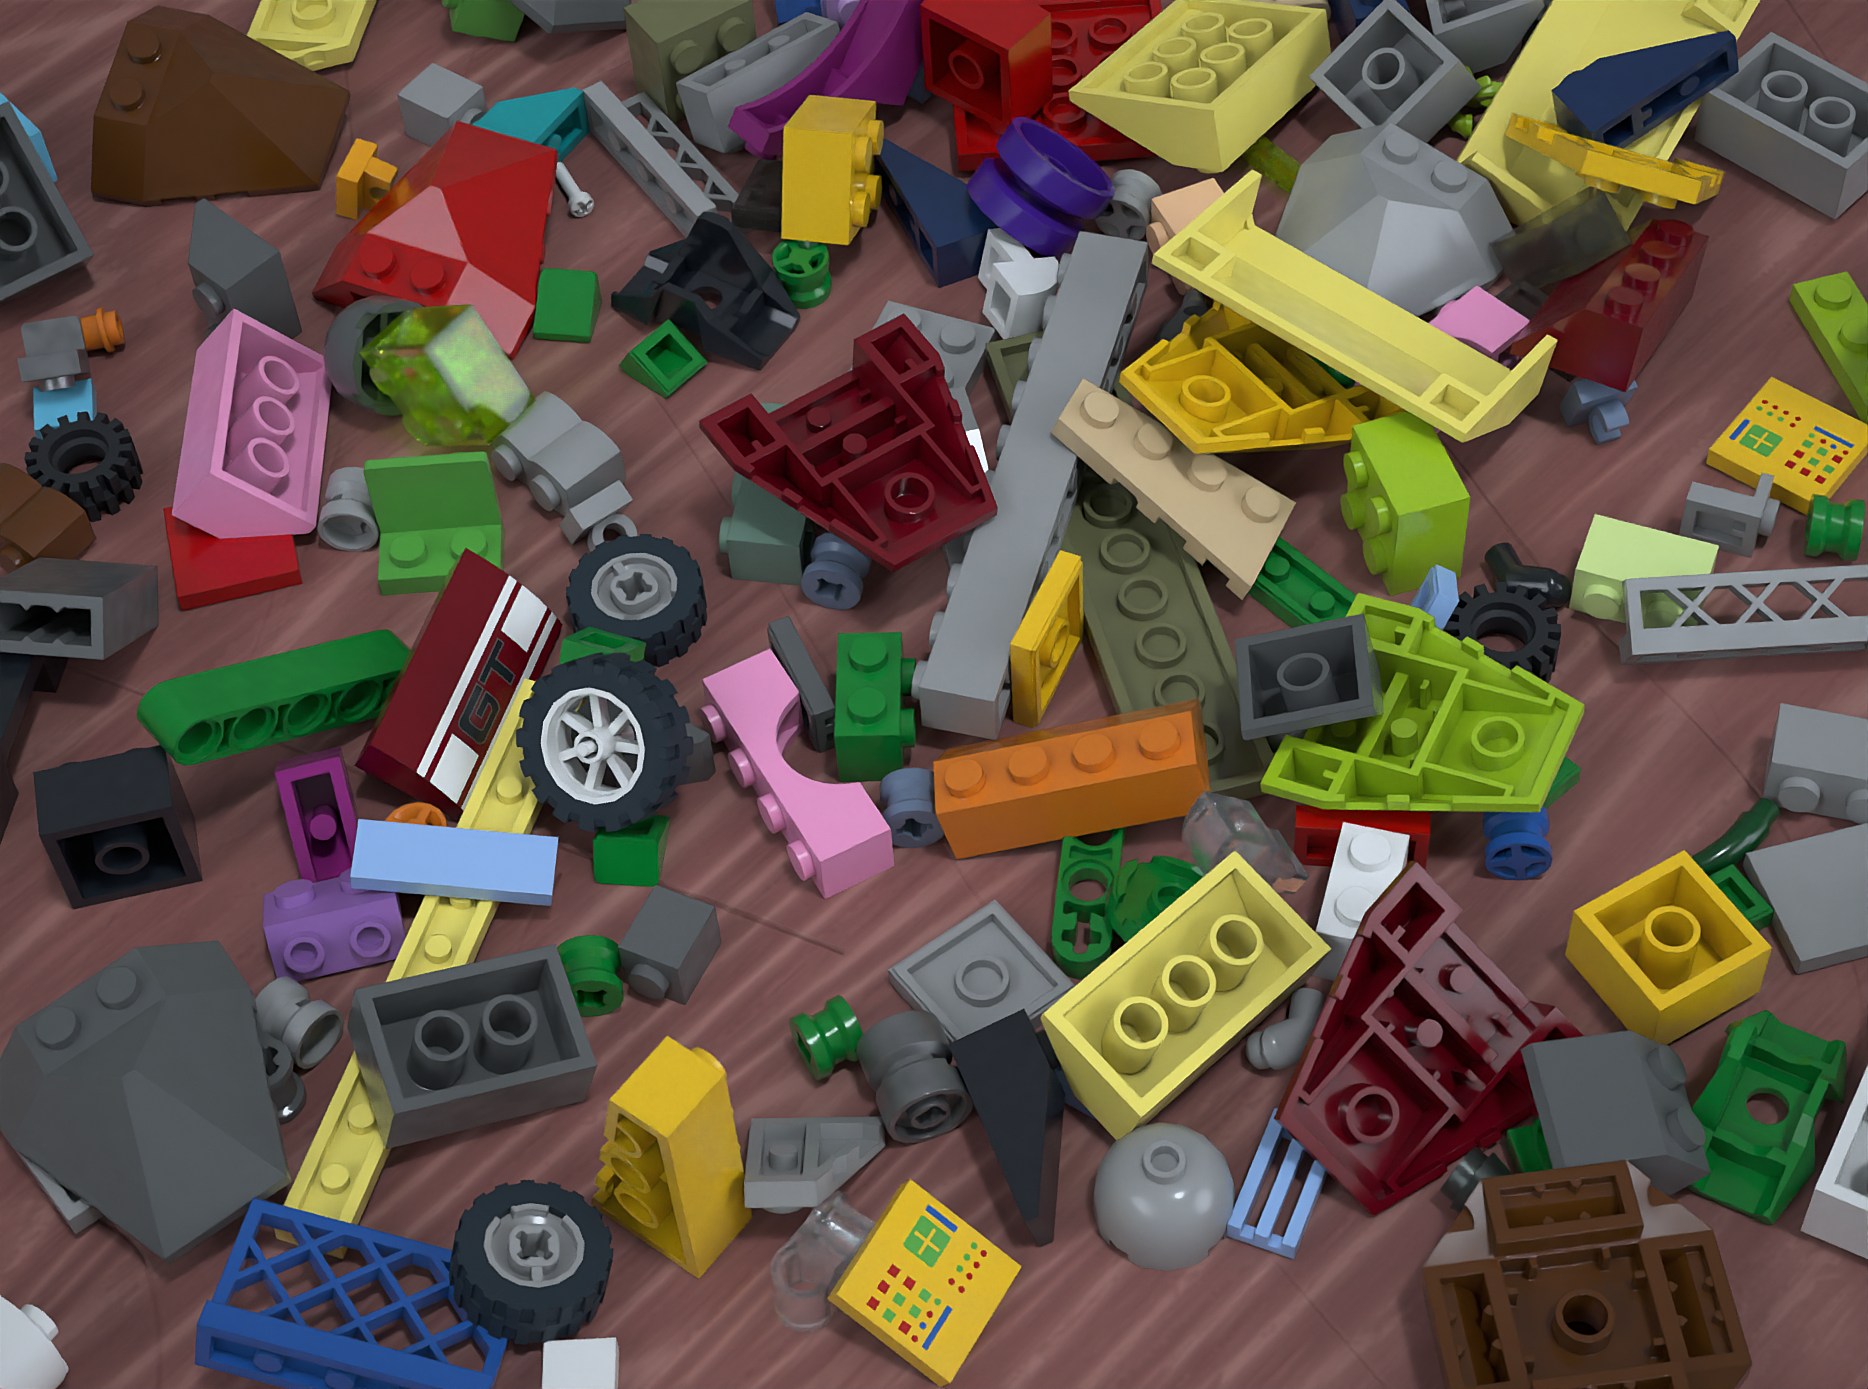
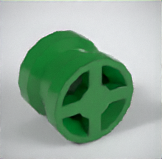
(803, 271)
(1834, 527)
(591, 972)
(826, 1036)

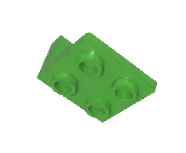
(430, 514)

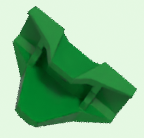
(1754, 1163)

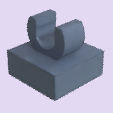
(1599, 406)

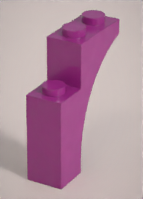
(867, 60)

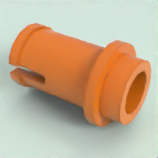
(103, 330)

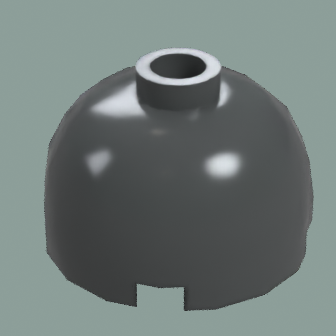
(350, 334)

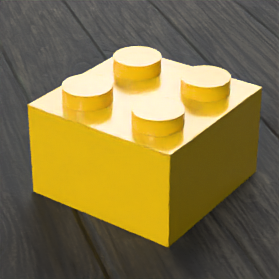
(830, 169)
(1667, 950)

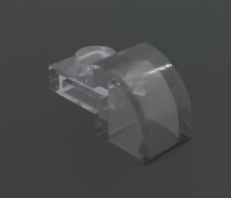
(1228, 824)

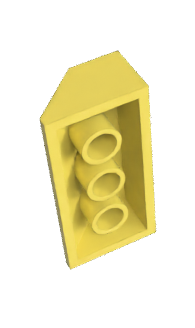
(1180, 995)

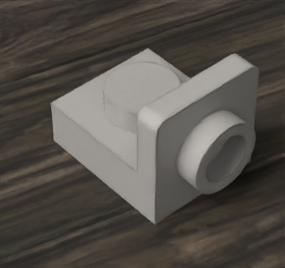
(1730, 517)

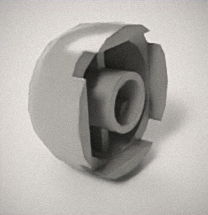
(1163, 1196)

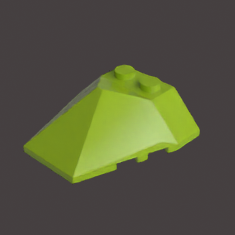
(1450, 734)

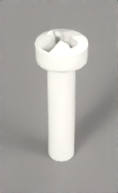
(579, 202)

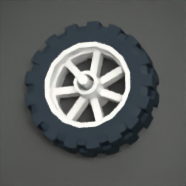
(553, 760)

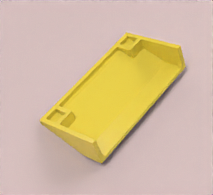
(1567, 41)
(1346, 322)

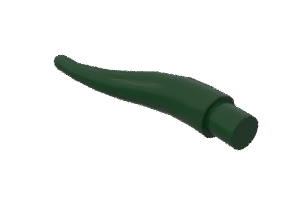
(1742, 837)

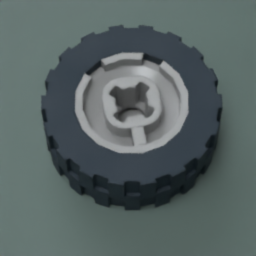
(658, 578)
(536, 1294)

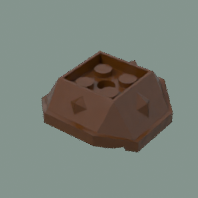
(1590, 1251)

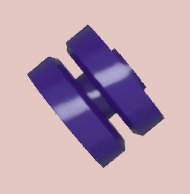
(1040, 188)

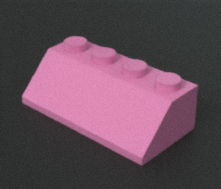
(253, 433)

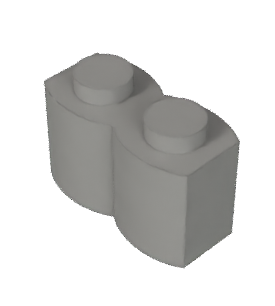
(557, 455)

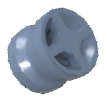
(835, 573)
(910, 807)

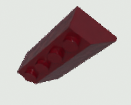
(1620, 307)

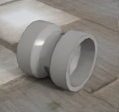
(348, 516)
(303, 1025)

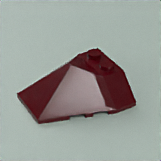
(869, 452)
(1413, 1050)

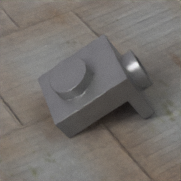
(53, 352)

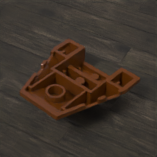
(208, 115)

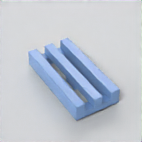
(1262, 1235)

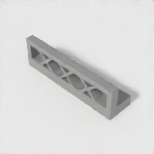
(645, 160)
(1742, 639)

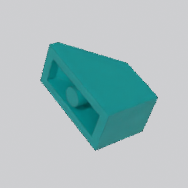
(547, 119)

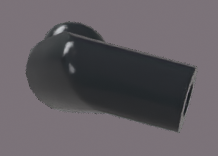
(1546, 581)

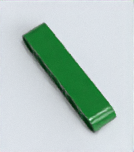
(273, 697)

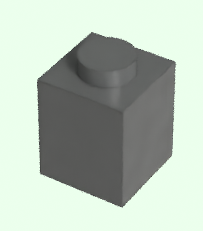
(669, 945)

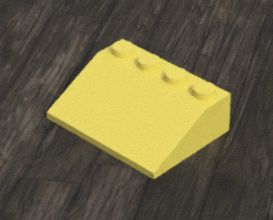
(1207, 78)

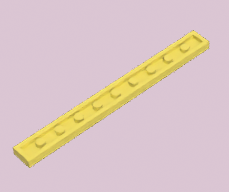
(445, 934)

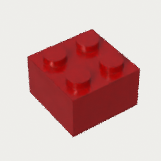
(988, 56)

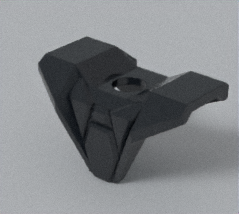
(717, 259)

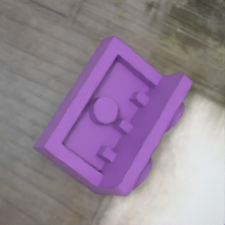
(330, 927)

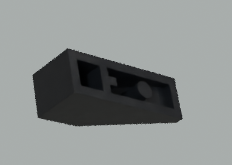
(1021, 1109)

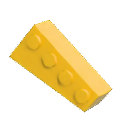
(674, 1158)

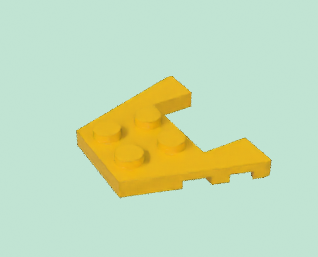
(1610, 166)

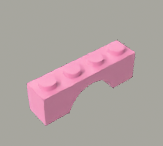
(829, 827)

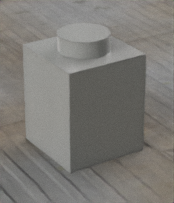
(437, 101)

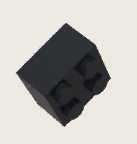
(117, 826)

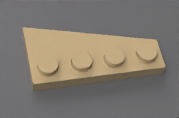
(1200, 496)

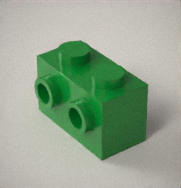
(870, 705)

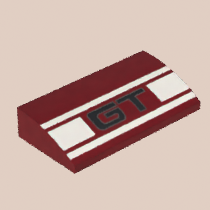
(459, 684)

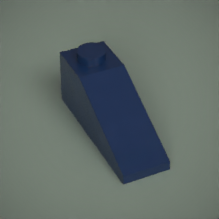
(1640, 89)
(934, 214)

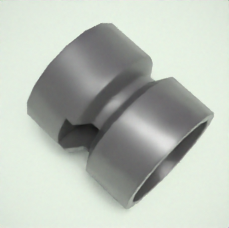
(912, 1076)

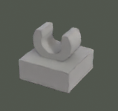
(597, 514)

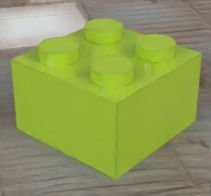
(1404, 500)

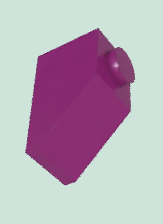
(319, 812)

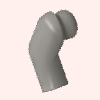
(1285, 1041)

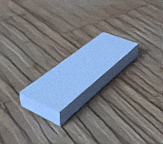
(454, 862)

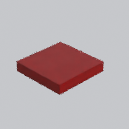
(226, 569)

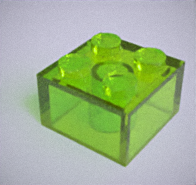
(447, 376)

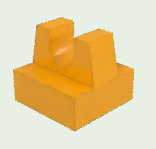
(362, 180)

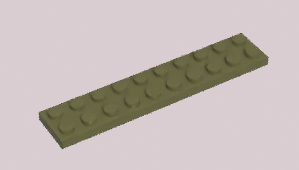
(1148, 608)

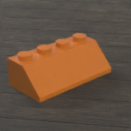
(1072, 779)

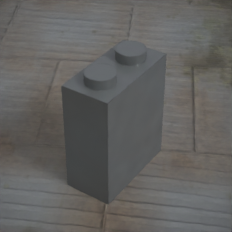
(76, 607)

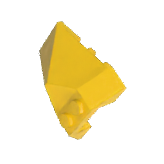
(1246, 390)

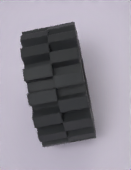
(84, 442)
(1513, 616)

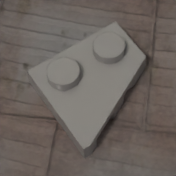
(806, 1159)

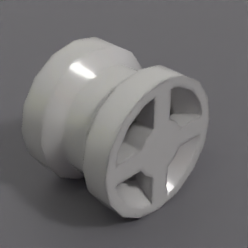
(1130, 207)

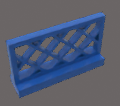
(287, 1353)

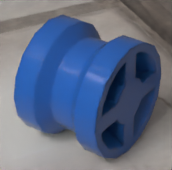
(1517, 844)

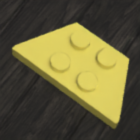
(312, 31)

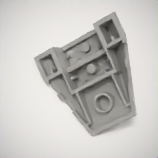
(1396, 218)

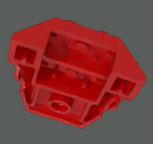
(456, 233)

